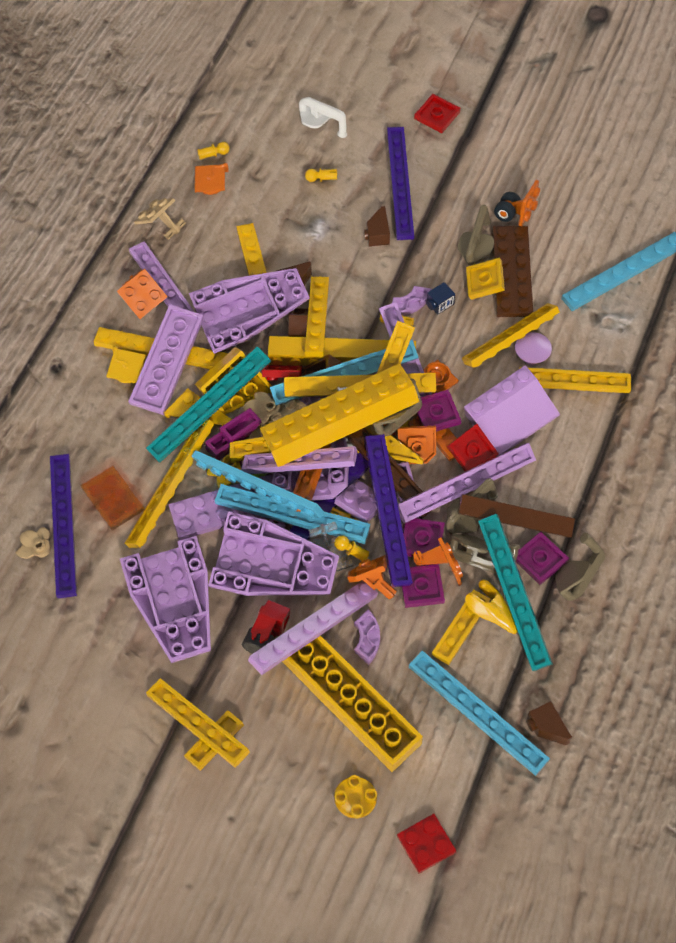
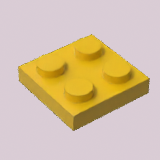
(485, 278)

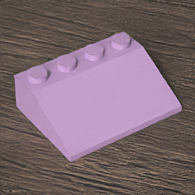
(512, 410)

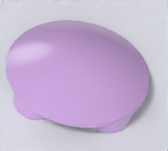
(533, 348)

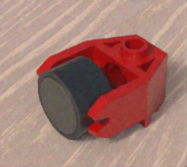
(270, 622)

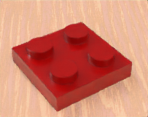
(437, 113)
(274, 372)
(472, 448)
(426, 843)

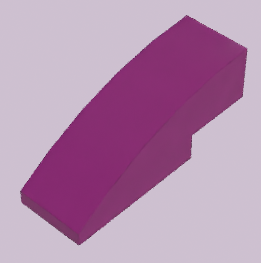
(235, 430)

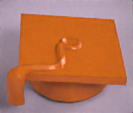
(210, 178)
(444, 377)

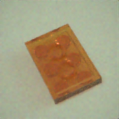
(112, 498)

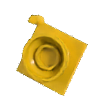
(125, 365)

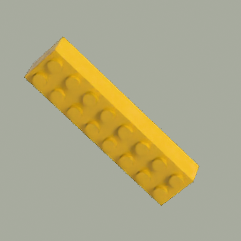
(339, 414)
(355, 702)

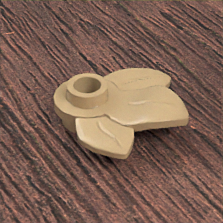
(260, 406)
(34, 543)

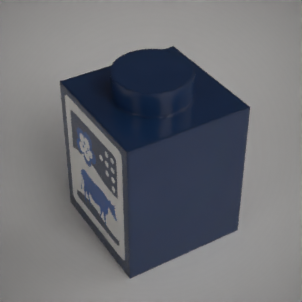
(440, 298)

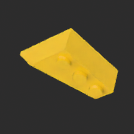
(223, 367)

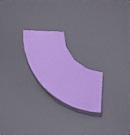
(413, 301)
(369, 637)

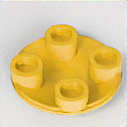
(355, 797)

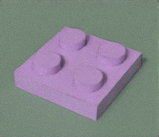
(358, 501)

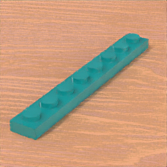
(208, 404)
(515, 593)

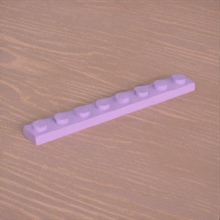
(465, 482)
(312, 627)

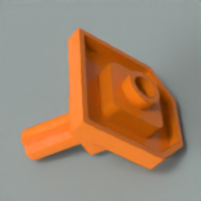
(419, 439)
(372, 574)

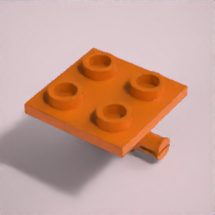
(141, 293)
(439, 555)

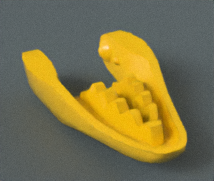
(494, 611)

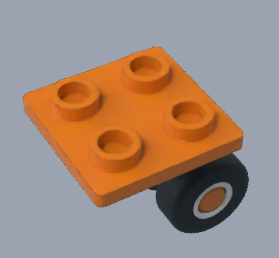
(512, 204)

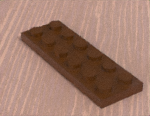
(512, 247)

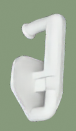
(319, 113)

